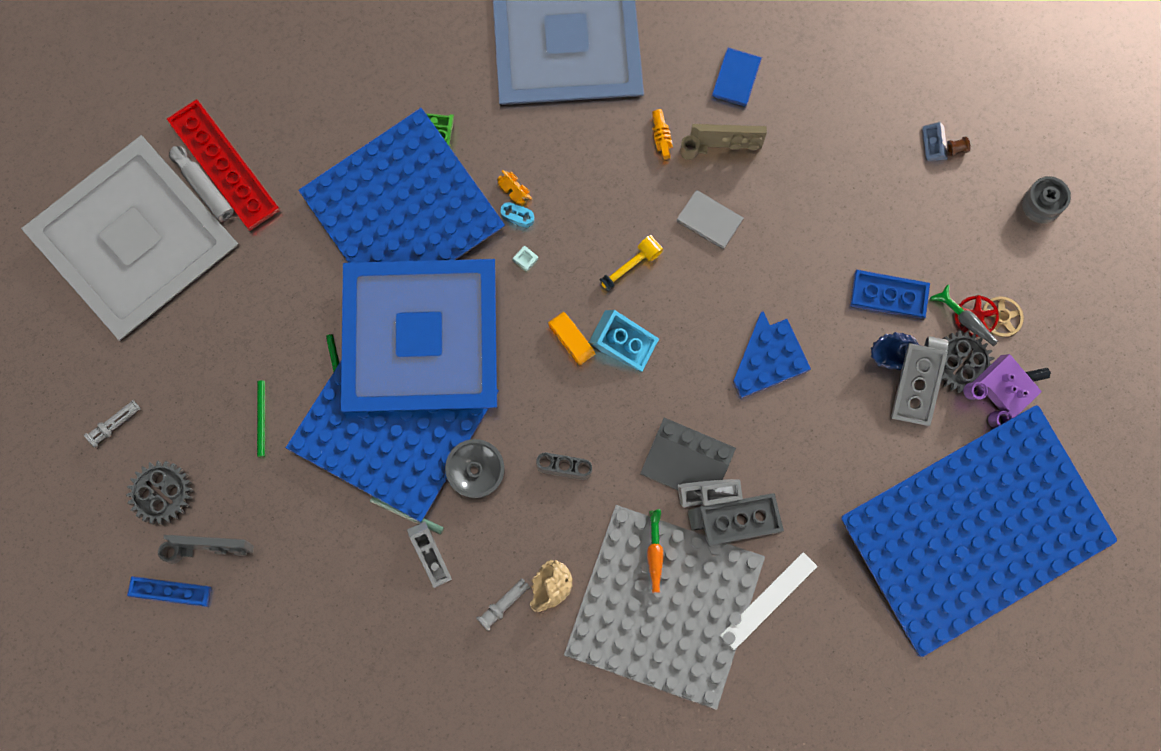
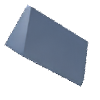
(935, 142)

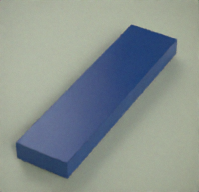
(169, 591)

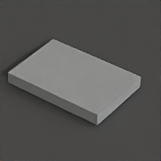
(710, 219)

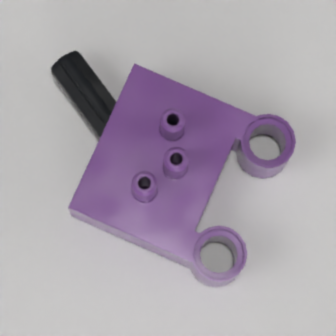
(1007, 387)

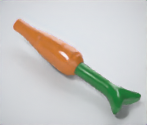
(655, 551)

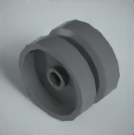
(1046, 199)

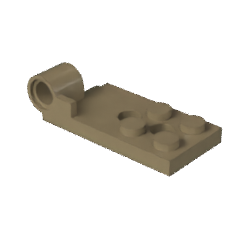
(727, 136)

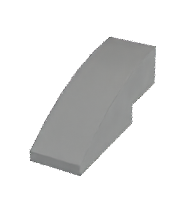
(709, 492)

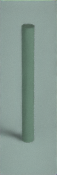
(432, 526)

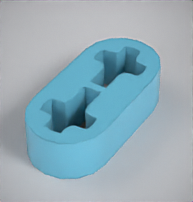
(515, 218)

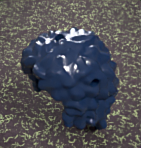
(891, 350)

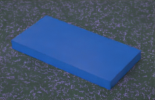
(890, 294)

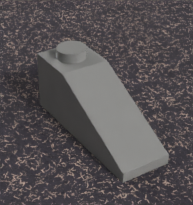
(429, 554)

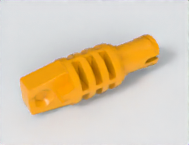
(661, 134)

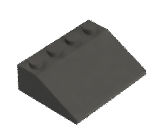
(685, 456)

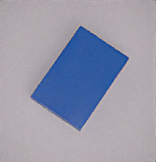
(736, 77)

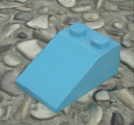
(623, 340)

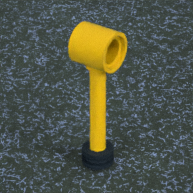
(648, 248)

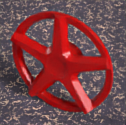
(979, 312)

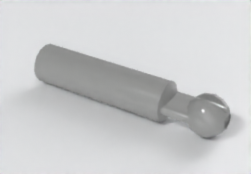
(201, 184)

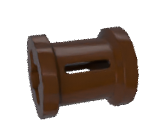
(958, 146)

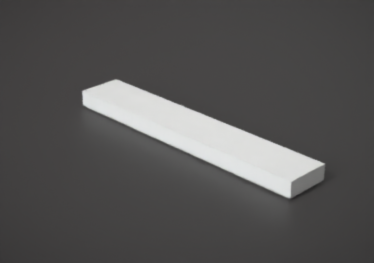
(771, 598)

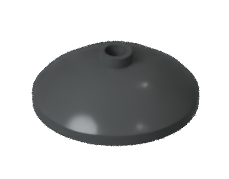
(474, 454)

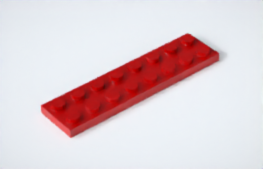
(223, 165)

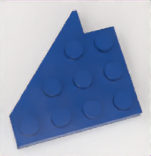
(769, 358)

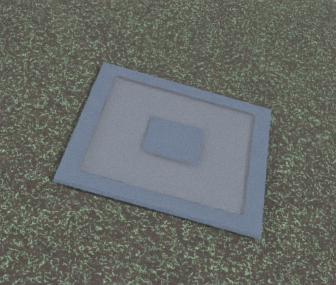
(566, 50)

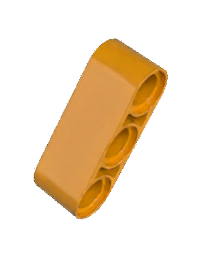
(571, 338)

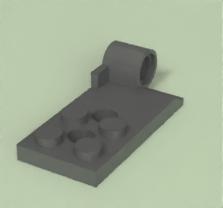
(722, 524)
(185, 546)

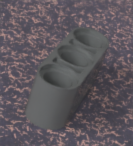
(556, 460)

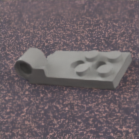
(922, 363)

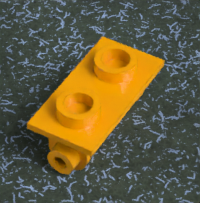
(509, 182)

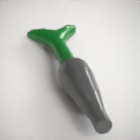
(966, 317)

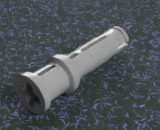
(132, 407)
(496, 611)

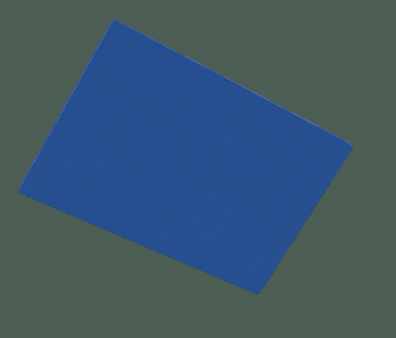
(978, 530)

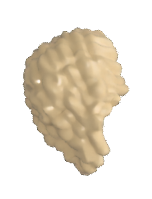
(550, 585)

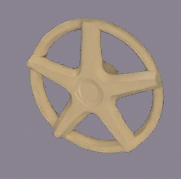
(1005, 316)

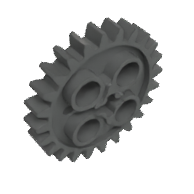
(970, 367)
(171, 478)

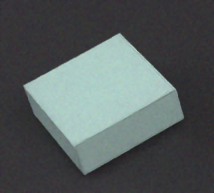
(525, 258)

